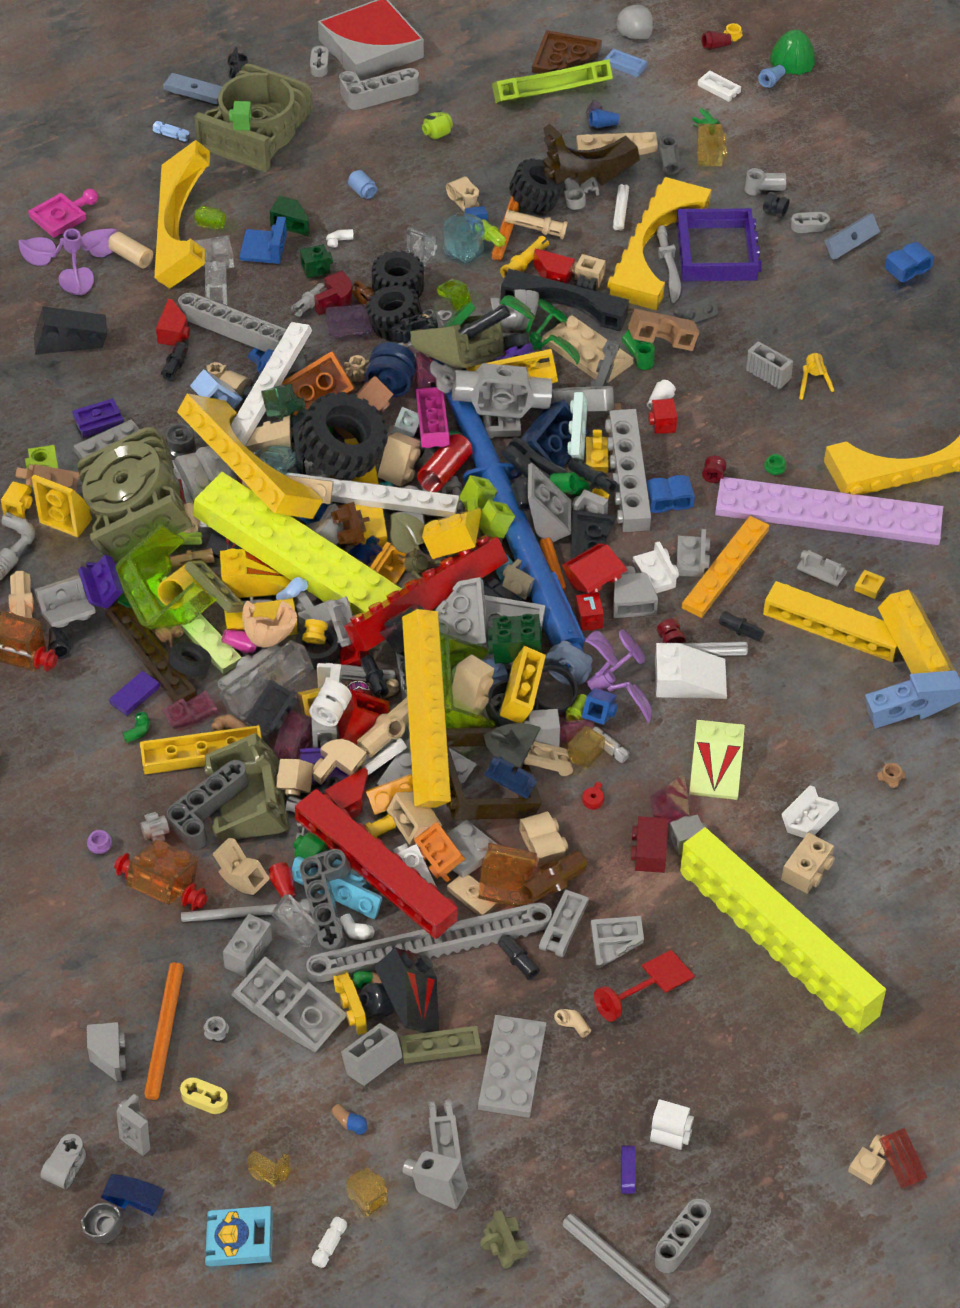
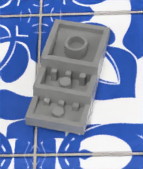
(289, 1004)

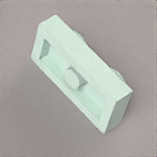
(406, 422)

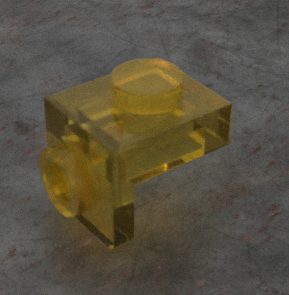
(266, 1170)

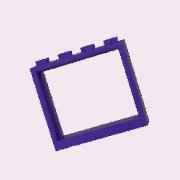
(718, 219)

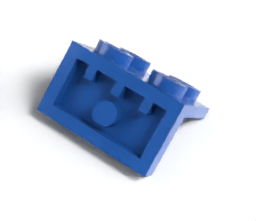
(265, 245)

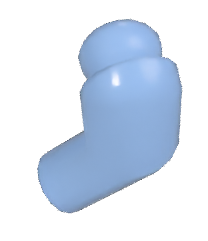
(293, 589)

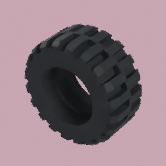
(333, 455)

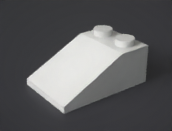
(688, 673)

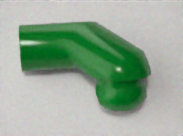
(140, 729)

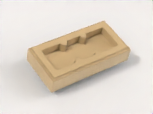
(466, 891)

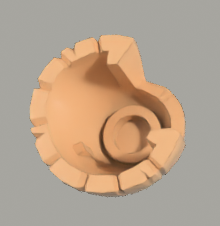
(266, 631)

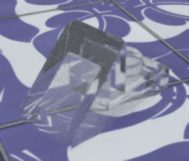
(216, 282)
(294, 921)

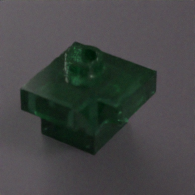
(281, 401)

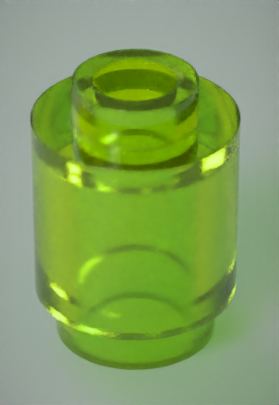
(210, 217)

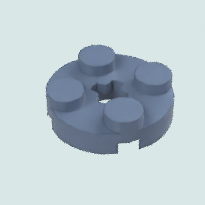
(579, 662)

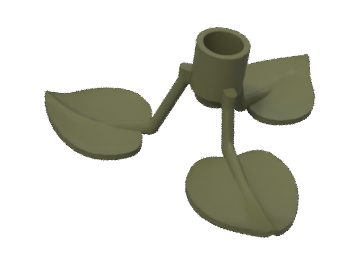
(406, 536)

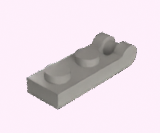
(564, 922)

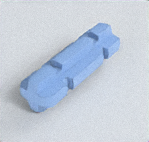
(171, 131)

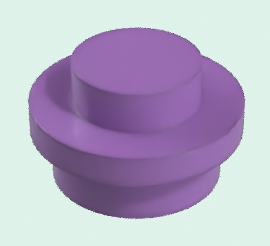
(99, 842)

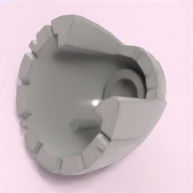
(517, 321)

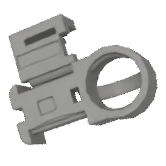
(575, 191)

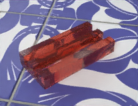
(903, 1158)

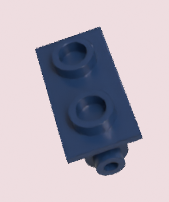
(516, 781)

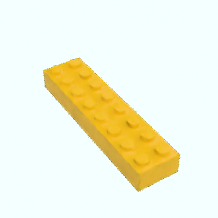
(188, 750)

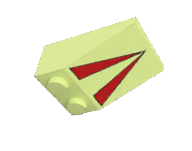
(717, 759)

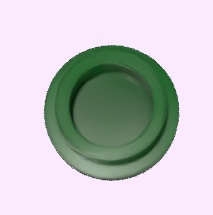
(775, 464)

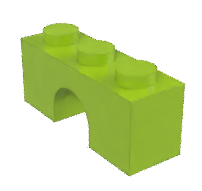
(495, 516)

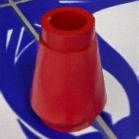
(282, 879)

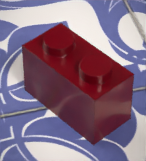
(650, 844)

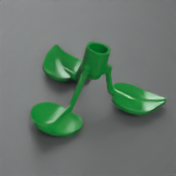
(535, 337)

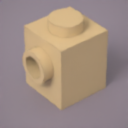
(294, 776)

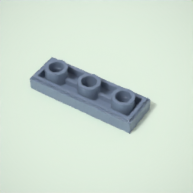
(192, 88)
(852, 236)

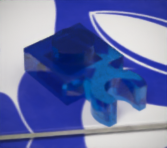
(364, 552)

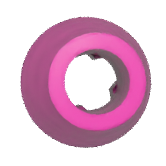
(238, 640)

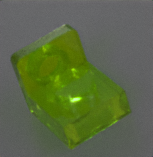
(456, 292)

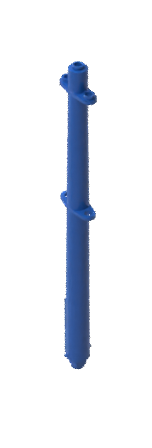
(559, 618)

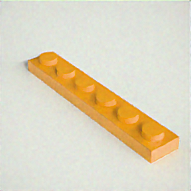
(725, 566)

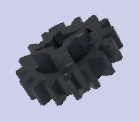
(401, 331)

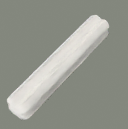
(621, 206)

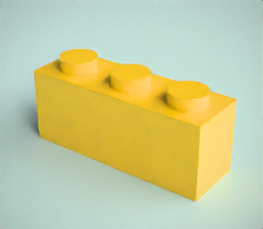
(262, 609)
(522, 685)

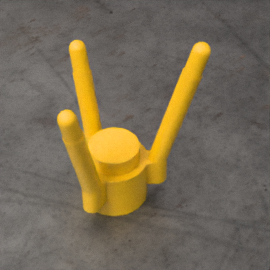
(816, 367)

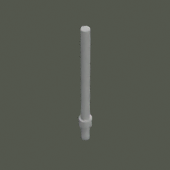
(235, 912)

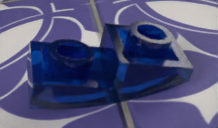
(127, 1190)

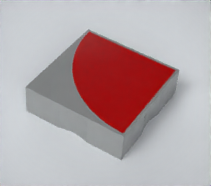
(371, 39)

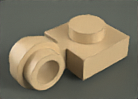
(868, 1164)

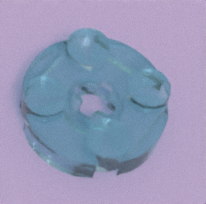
(278, 457)

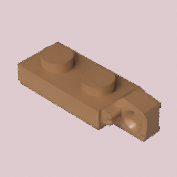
(60, 476)

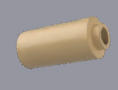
(130, 249)

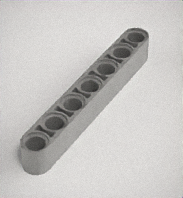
(230, 322)

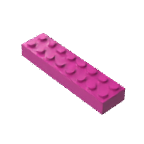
(432, 417)

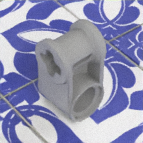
(64, 1161)

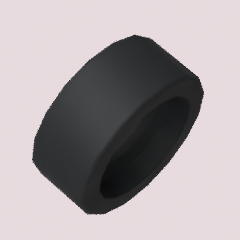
(327, 657)

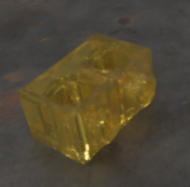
(710, 144)

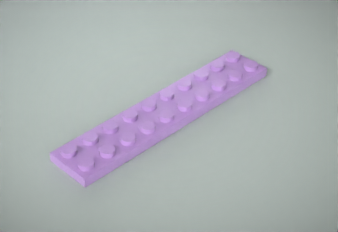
(830, 510)

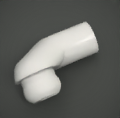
(333, 237)
(356, 930)

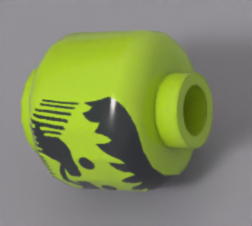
(437, 124)

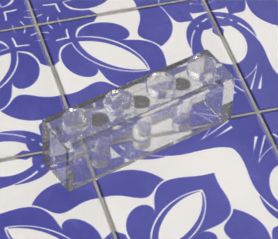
(283, 667)

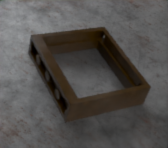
(483, 808)

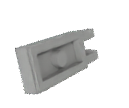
(444, 1131)

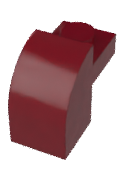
(337, 293)

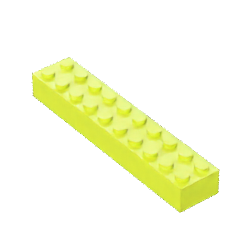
(289, 545)
(782, 930)

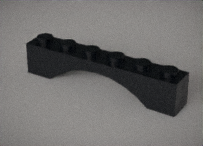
(605, 309)

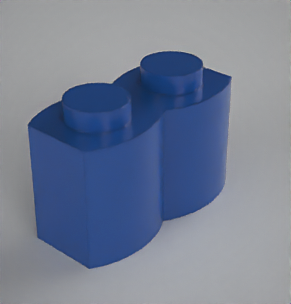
(909, 262)
(670, 493)

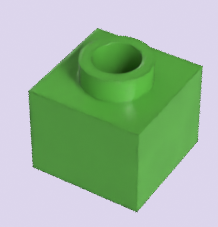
(241, 115)

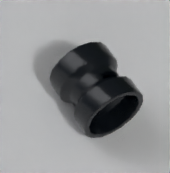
(776, 204)

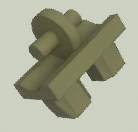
(500, 1240)

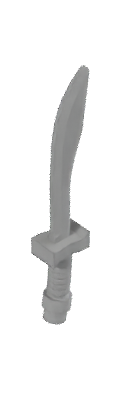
(668, 253)

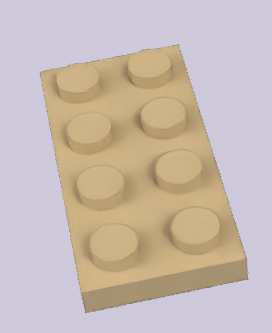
(589, 345)

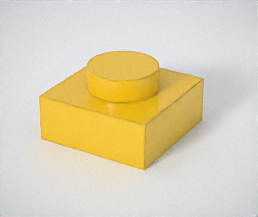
(869, 584)

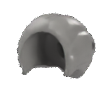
(635, 22)

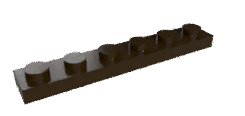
(150, 653)

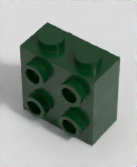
(511, 634)

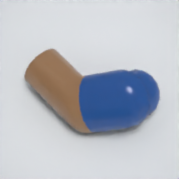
(350, 1120)

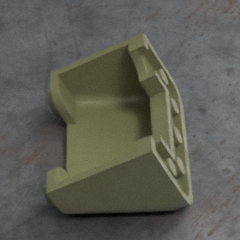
(455, 349)
(261, 805)

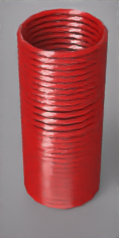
(444, 463)

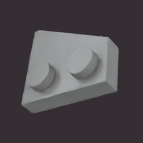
(615, 937)

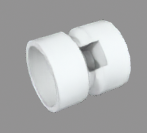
(330, 703)

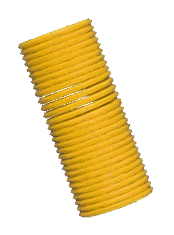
(174, 585)

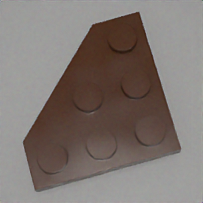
(564, 51)

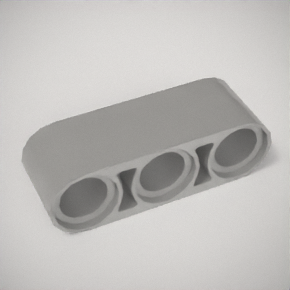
(599, 397)
(685, 1224)

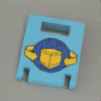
(232, 1236)

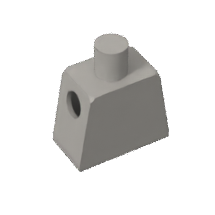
(634, 595)
(438, 1177)

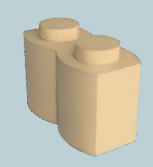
(542, 837)

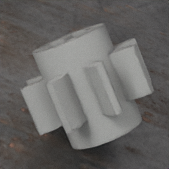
(154, 827)

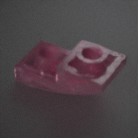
(190, 712)

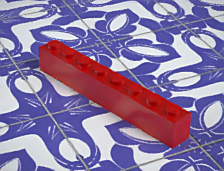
(427, 591)
(377, 864)

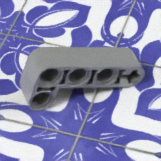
(379, 89)

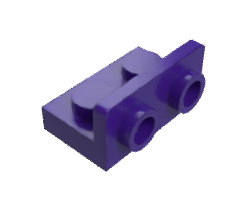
(101, 582)

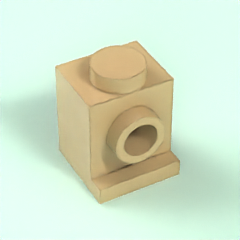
(590, 268)

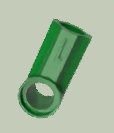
(642, 351)
(570, 483)

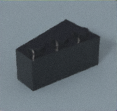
(68, 331)

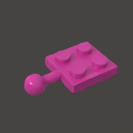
(61, 213)

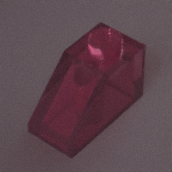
(293, 736)

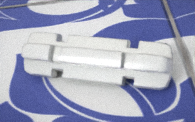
(329, 1242)

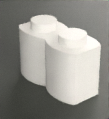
(671, 1125)

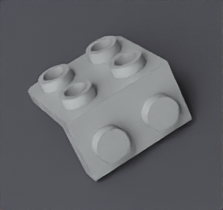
(64, 602)

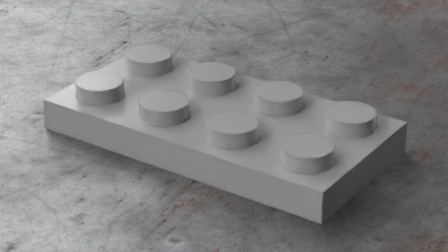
(512, 1066)

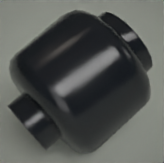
(376, 1000)

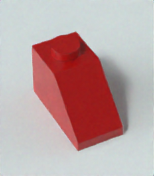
(553, 266)
(172, 325)
(350, 792)

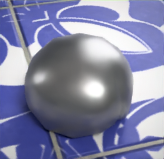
(102, 1223)

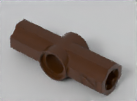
(553, 876)

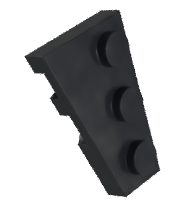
(588, 530)

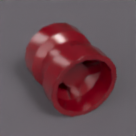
(670, 631)

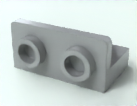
(691, 555)
(133, 1125)

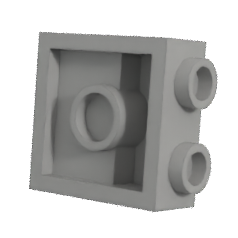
(201, 469)

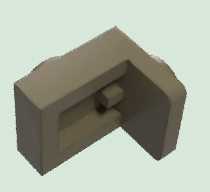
(517, 580)

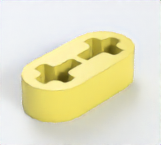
(203, 1096)

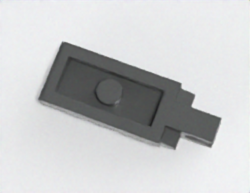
(606, 365)

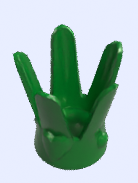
(707, 120)

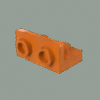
(439, 850)

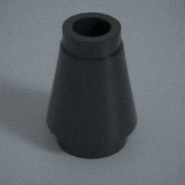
(520, 493)
(58, 642)

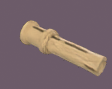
(545, 225)

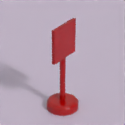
(665, 970)

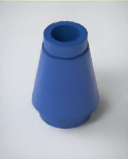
(602, 118)

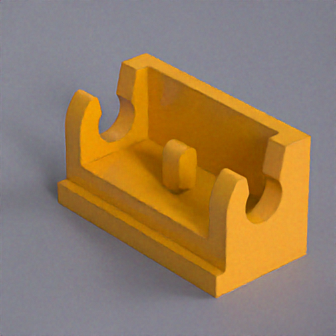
(389, 563)

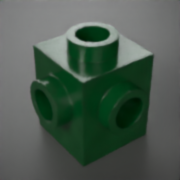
(315, 261)

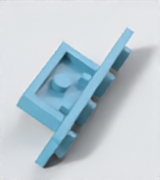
(347, 890)

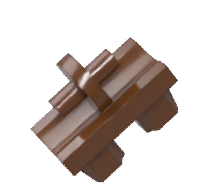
(352, 522)

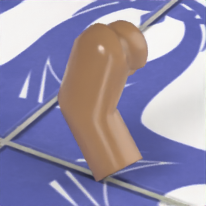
(226, 722)

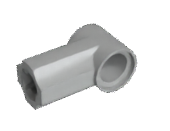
(759, 181)

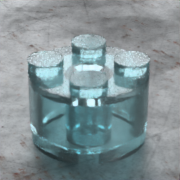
(463, 237)

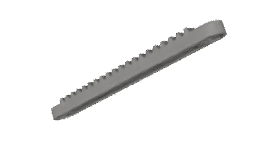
(459, 936)

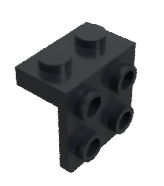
(271, 707)

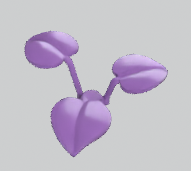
(75, 281)
(604, 678)

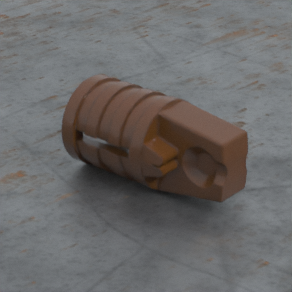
(362, 292)

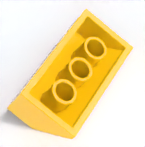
(914, 633)

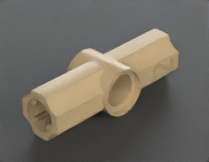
(21, 597)
(380, 733)

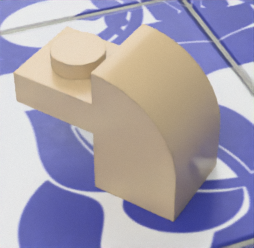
(338, 754)
(237, 870)

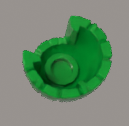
(794, 53)

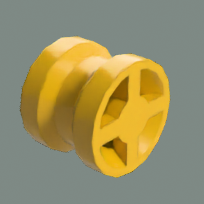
(315, 631)

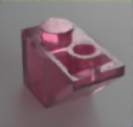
(671, 800)

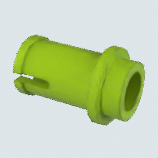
(576, 710)

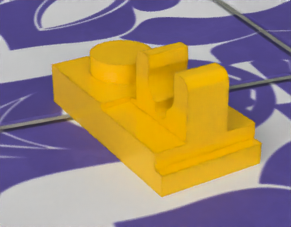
(597, 451)

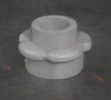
(216, 1023)

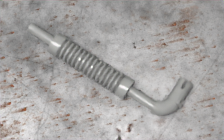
(9, 557)

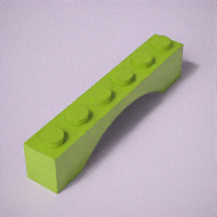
(552, 81)

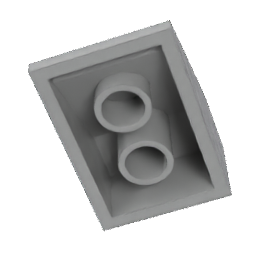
(548, 506)

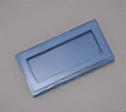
(626, 62)

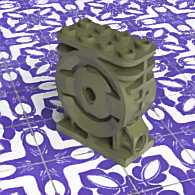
(276, 112)
(131, 492)

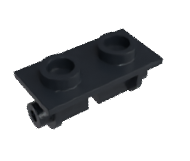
(236, 62)

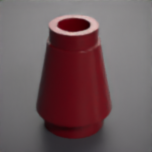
(713, 40)

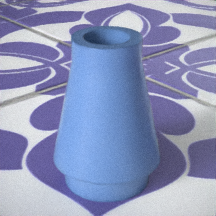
(770, 76)

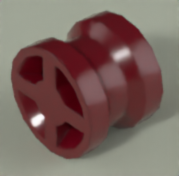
(714, 469)

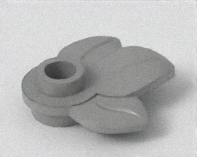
(444, 376)

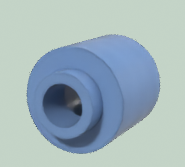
(362, 184)

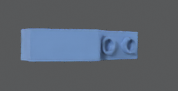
(919, 696)

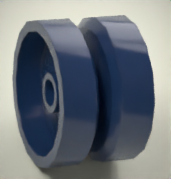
(392, 366)

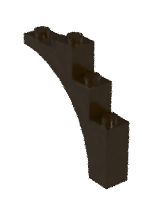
(581, 165)

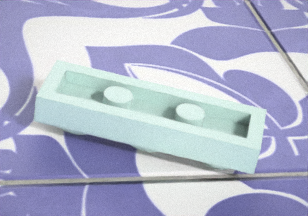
(578, 426)

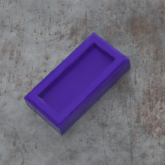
(134, 693)

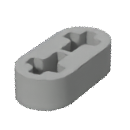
(322, 61)
(810, 222)

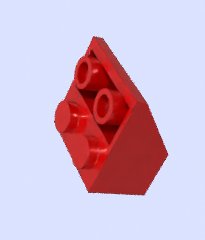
(594, 568)
(360, 715)

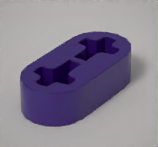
(628, 1169)

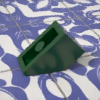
(296, 218)

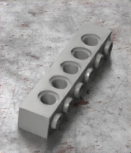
(629, 470)

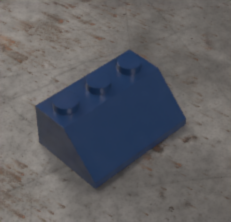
(551, 433)

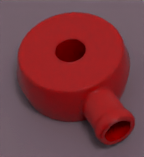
(593, 797)

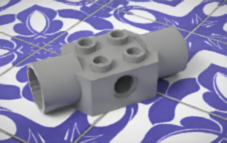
(501, 390)

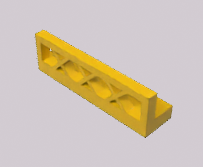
(535, 369)

